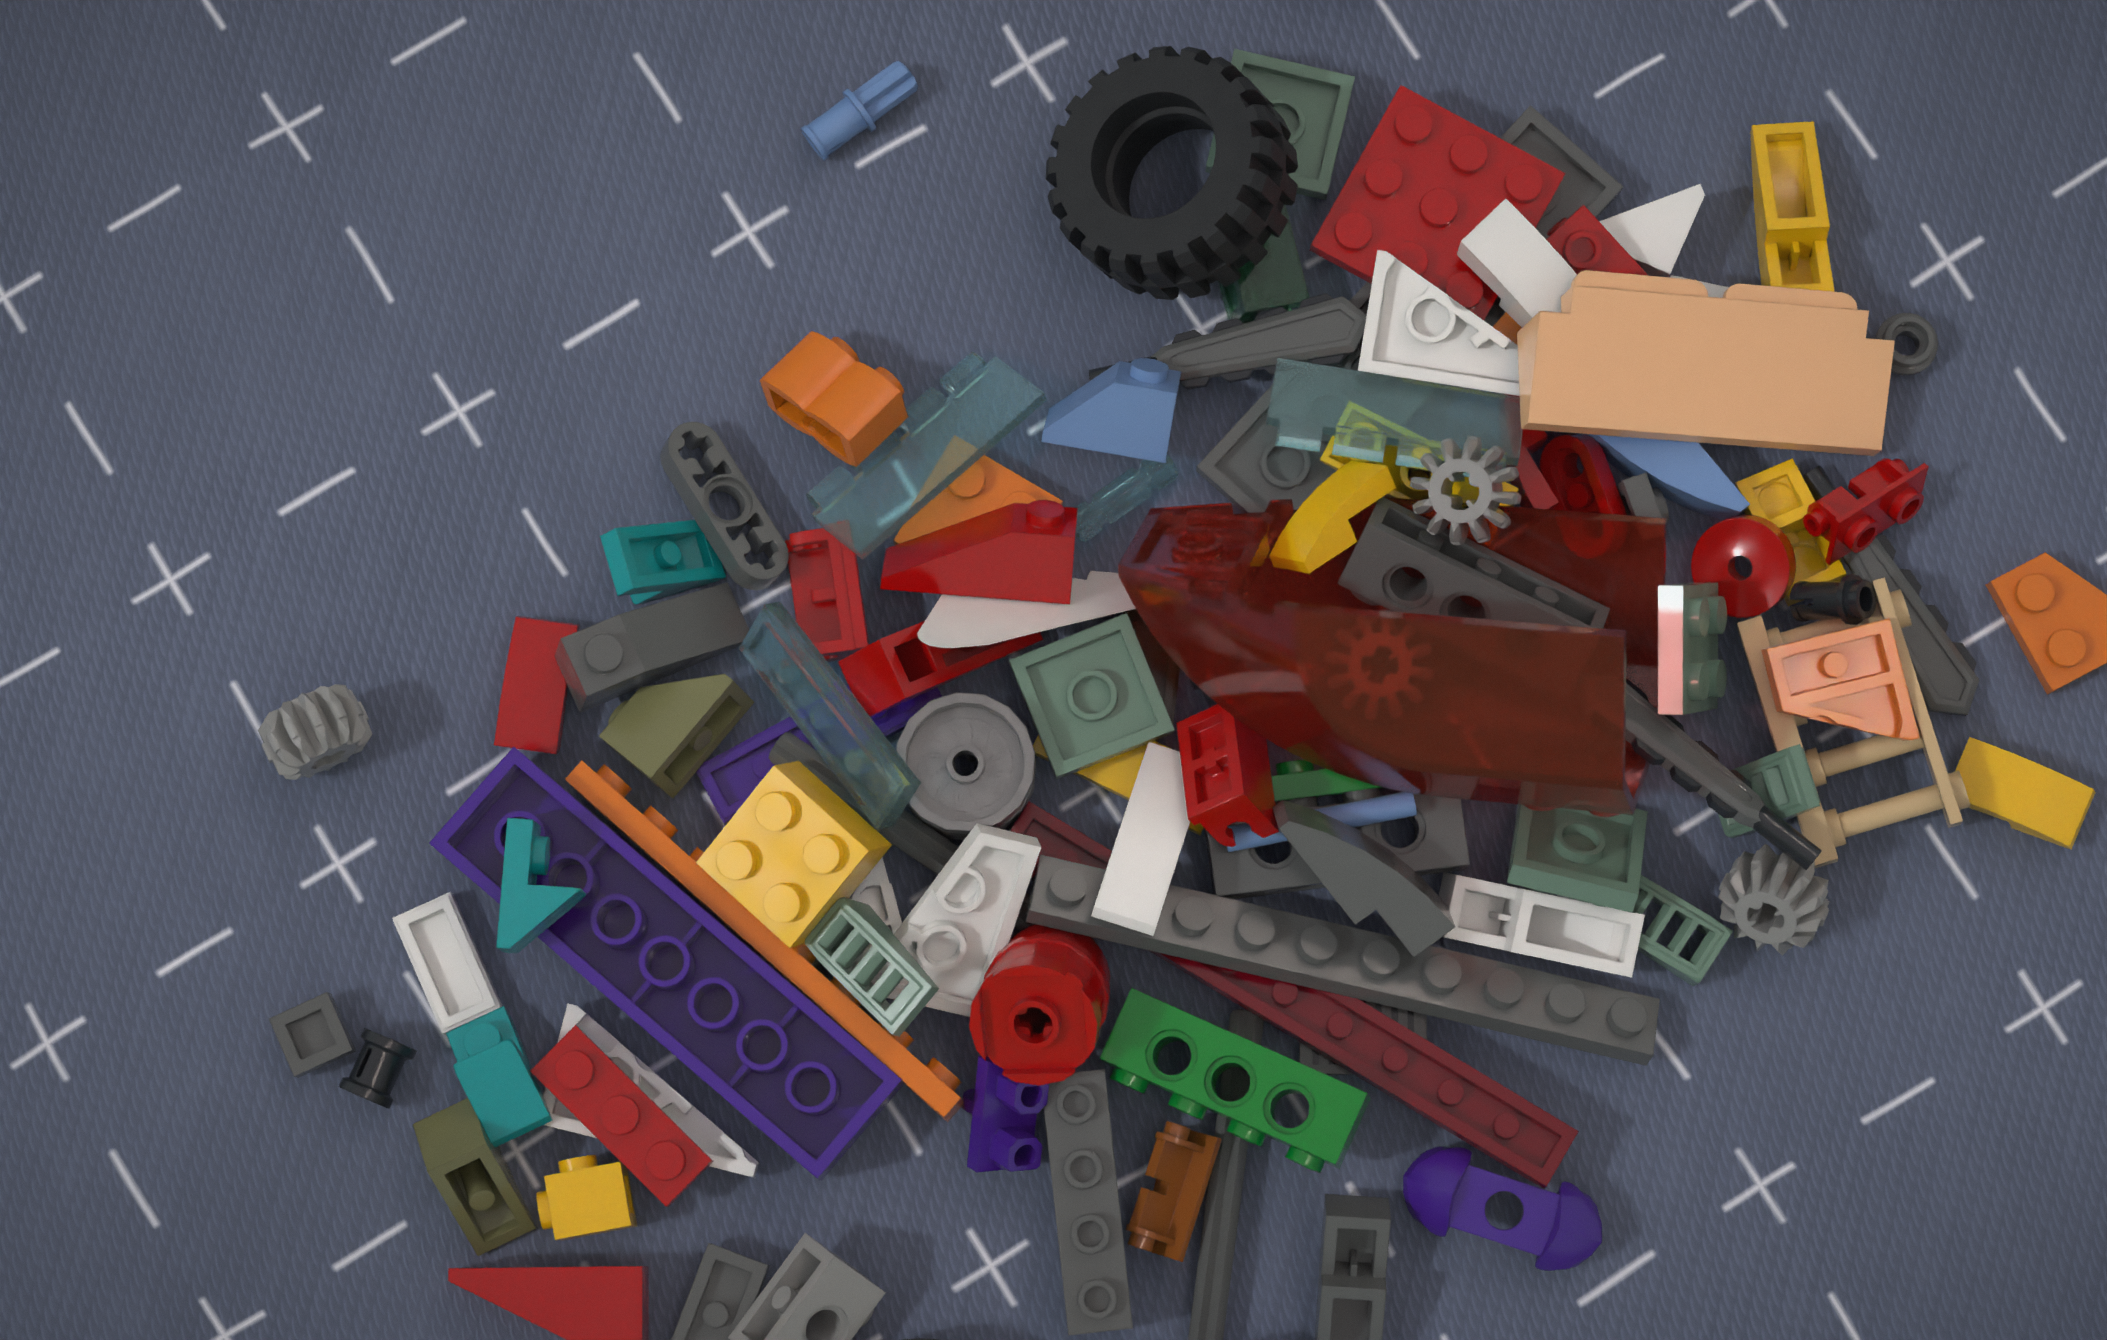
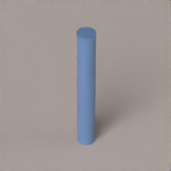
(1353, 814)

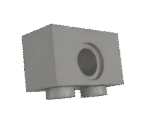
(808, 1285)

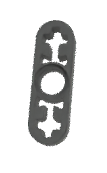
(730, 480)

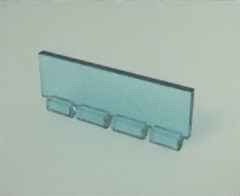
(1383, 410)
(936, 448)

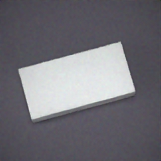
(447, 962)

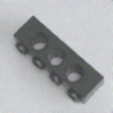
(1505, 588)
(1437, 849)
(1087, 1204)

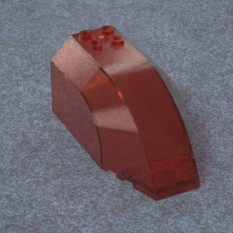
(1412, 695)

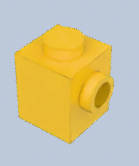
(586, 1199)

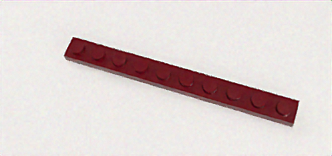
(1363, 1042)

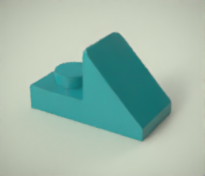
(660, 559)
(524, 906)
(498, 1077)

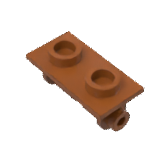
(1182, 1168)

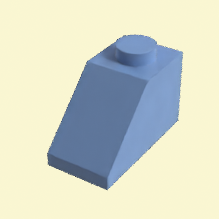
(1119, 412)

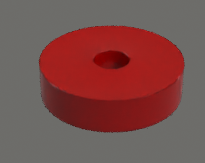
(1768, 552)

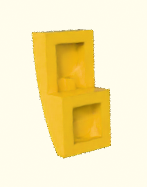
(1783, 499)
(1321, 523)
(2024, 793)

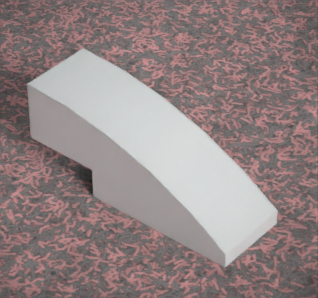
(1517, 263)
(1146, 844)
(1542, 925)

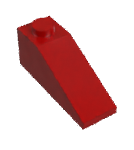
(1002, 554)
(905, 667)
(568, 1300)

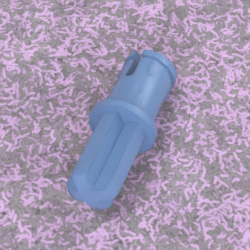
(859, 109)

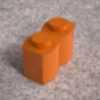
(835, 397)

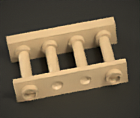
(1828, 828)

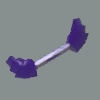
(1450, 1192)

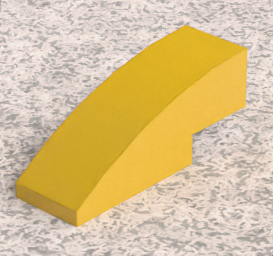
(1790, 207)

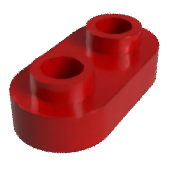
(1585, 492)

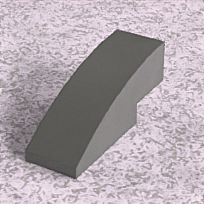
(1365, 876)
(1352, 1268)

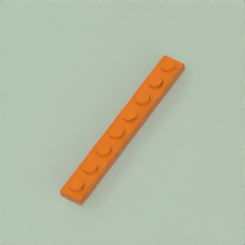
(654, 834)

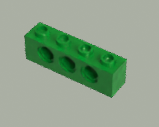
(1150, 1024)

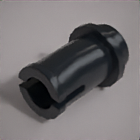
(1846, 600)

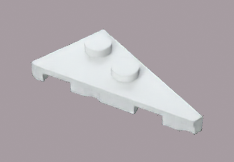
(1430, 337)
(710, 1138)

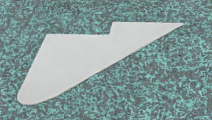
(985, 621)

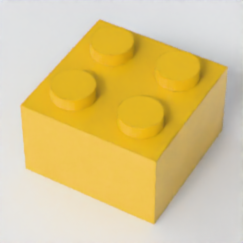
(793, 852)

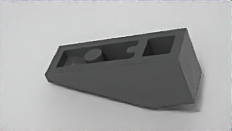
(649, 644)

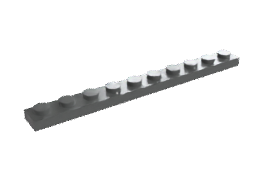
(1360, 965)

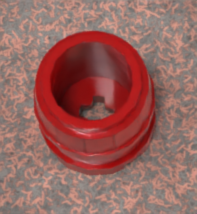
(1041, 1005)

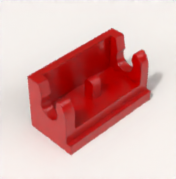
(827, 593)
(1225, 775)

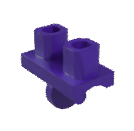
(1003, 1121)

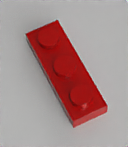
(621, 1116)

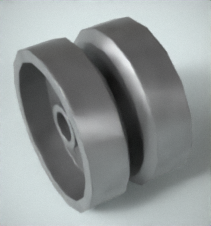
(982, 733)

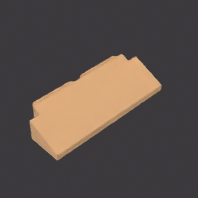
(1703, 369)

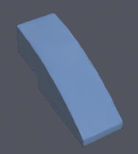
(1680, 472)

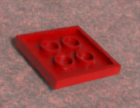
(1424, 190)

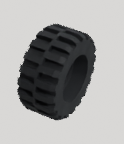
(1117, 128)

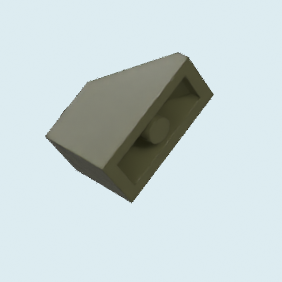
(675, 727)
(472, 1177)

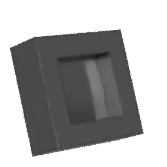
(1641, 498)
(312, 1034)

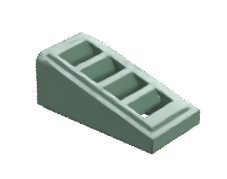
(1782, 783)
(1693, 918)
(840, 941)

